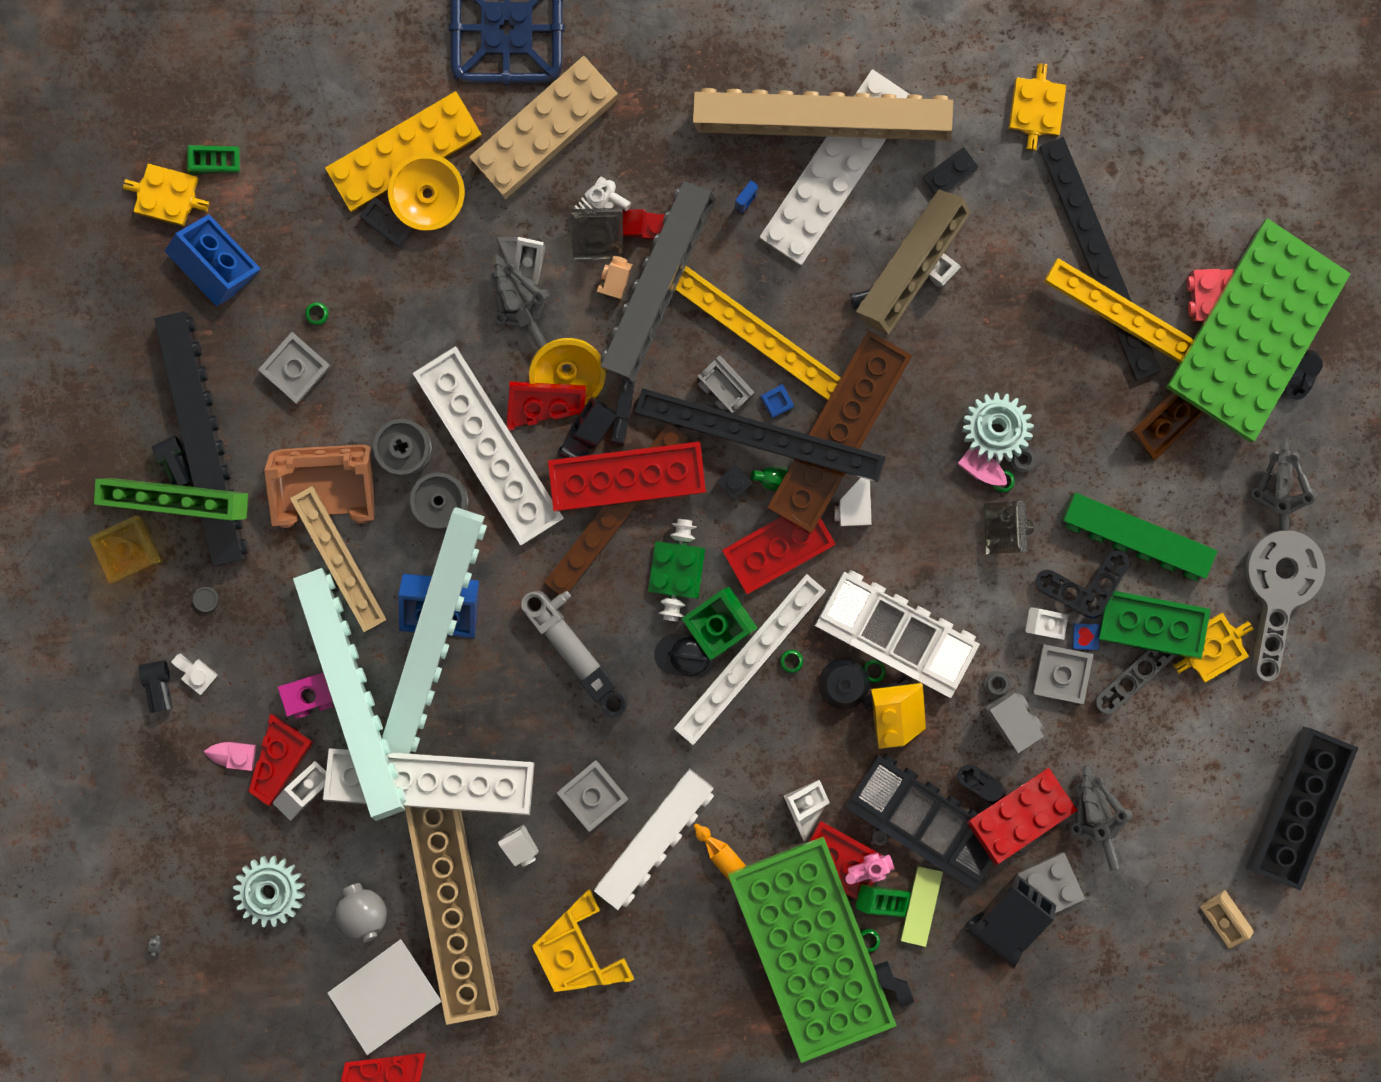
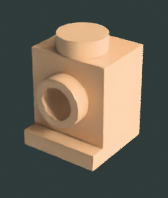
(615, 277)

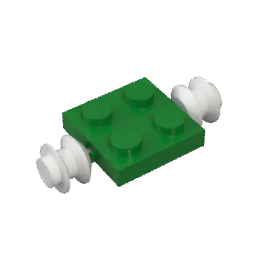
(677, 569)

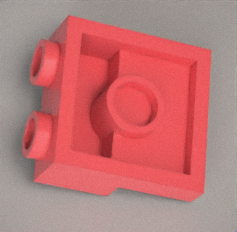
(1205, 289)

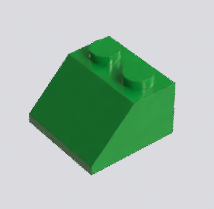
(719, 623)

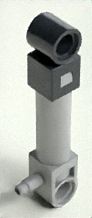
(592, 675)

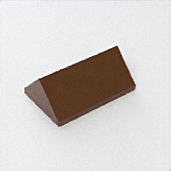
(1164, 424)

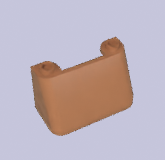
(337, 472)

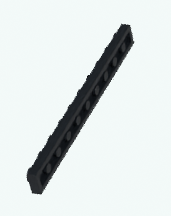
(1094, 246)
(760, 435)

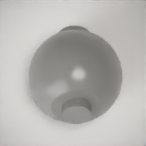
(360, 913)

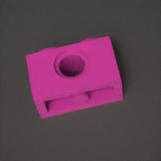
(293, 695)

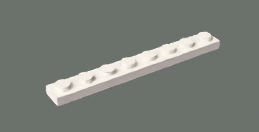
(749, 659)

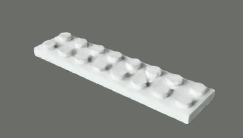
(825, 184)
(488, 445)
(441, 782)

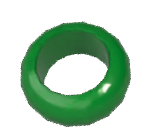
(310, 307)
(1012, 481)
(783, 658)
(883, 670)
(873, 932)

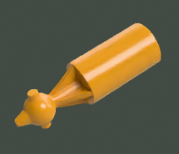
(719, 852)

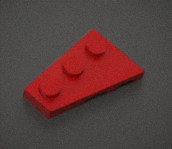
(542, 401)
(278, 760)
(388, 1069)

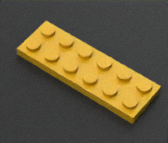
(435, 130)

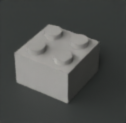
(1014, 721)

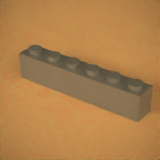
(913, 261)

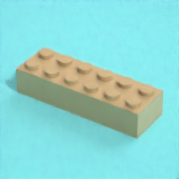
(544, 127)

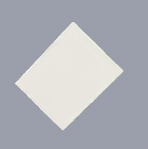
(384, 997)

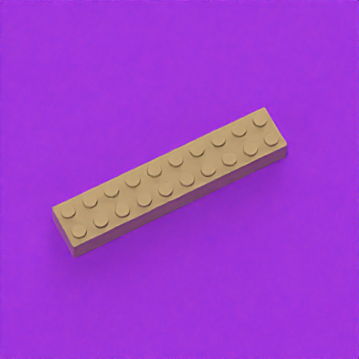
(823, 115)
(452, 914)

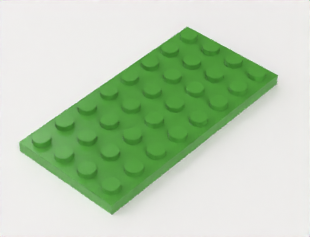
(1258, 330)
(812, 949)

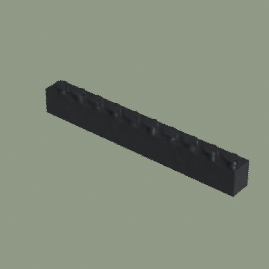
(199, 429)

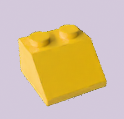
(898, 714)

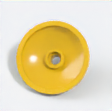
(413, 178)
(581, 356)

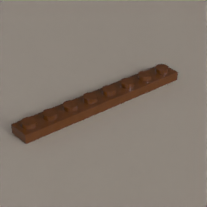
(601, 529)

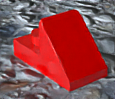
(641, 224)

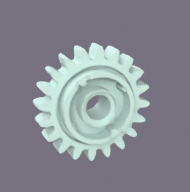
(1002, 413)
(280, 879)

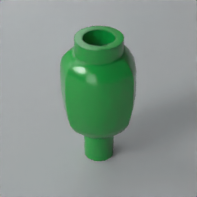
(770, 476)

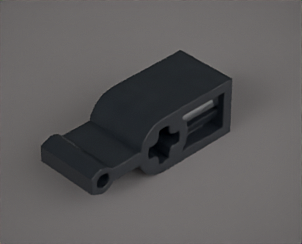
(587, 429)

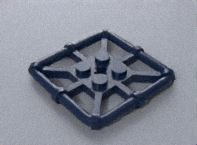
(515, 43)

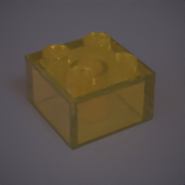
(125, 549)

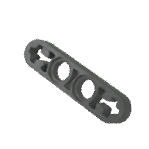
(1137, 681)

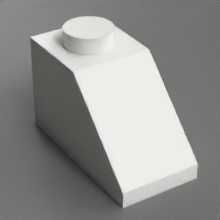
(855, 505)
(301, 791)
(519, 846)

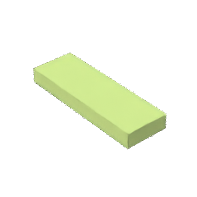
(921, 906)

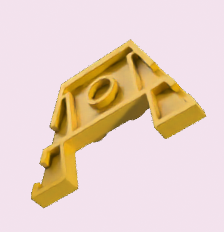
(567, 955)

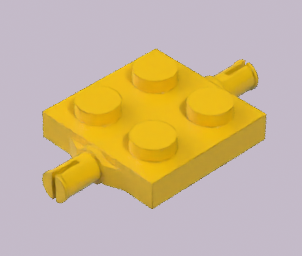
(1037, 107)
(166, 195)
(1221, 649)

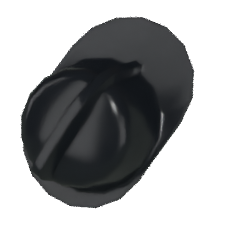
(682, 656)

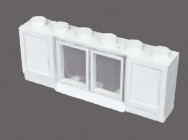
(897, 633)

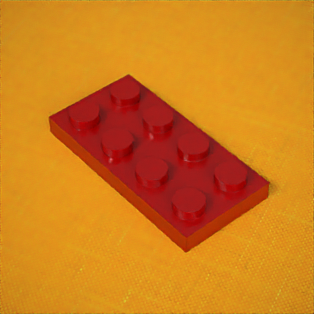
(775, 551)
(1022, 816)

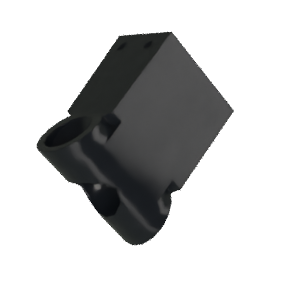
(1012, 920)

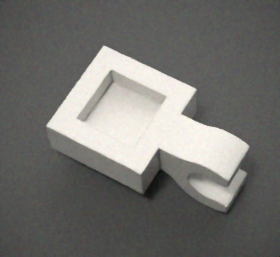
(196, 675)

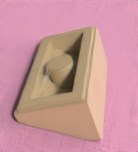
(1227, 919)

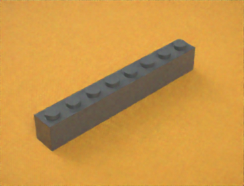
(658, 281)

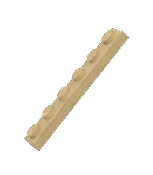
(338, 558)

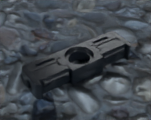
(623, 412)

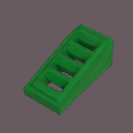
(212, 150)
(869, 896)

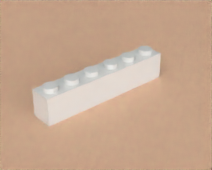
(653, 839)

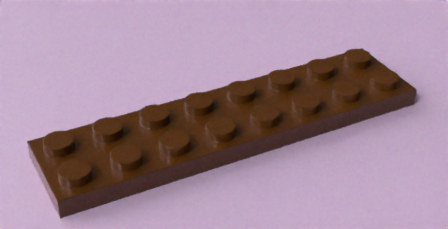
(843, 420)

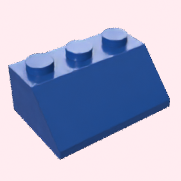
(211, 259)
(412, 597)

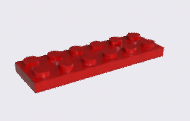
(627, 476)

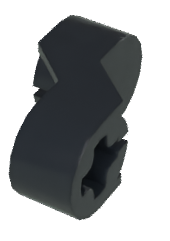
(1301, 385)
(972, 776)
(888, 981)

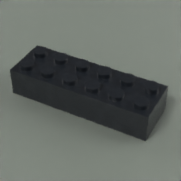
(1302, 808)

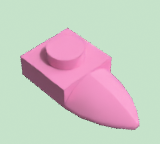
(980, 469)
(233, 755)

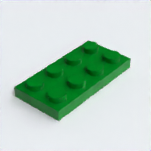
(1155, 625)

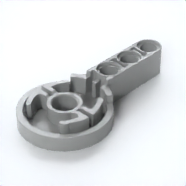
(1281, 594)

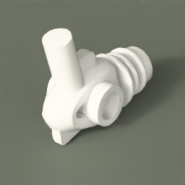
(602, 196)

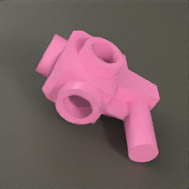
(872, 868)

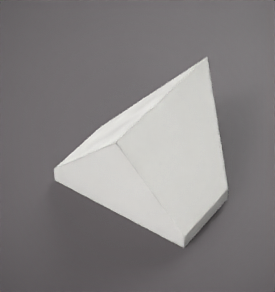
(525, 254)
(806, 806)

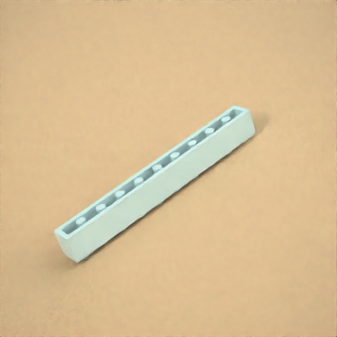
(432, 630)
(349, 694)

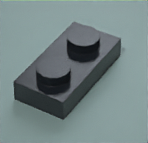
(950, 171)

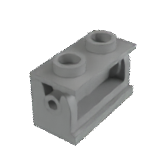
(725, 385)

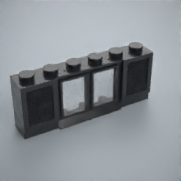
(920, 819)

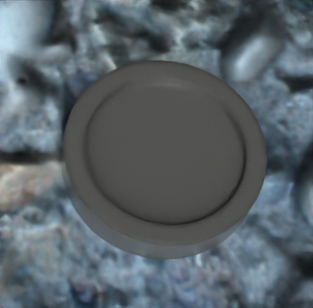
(205, 599)

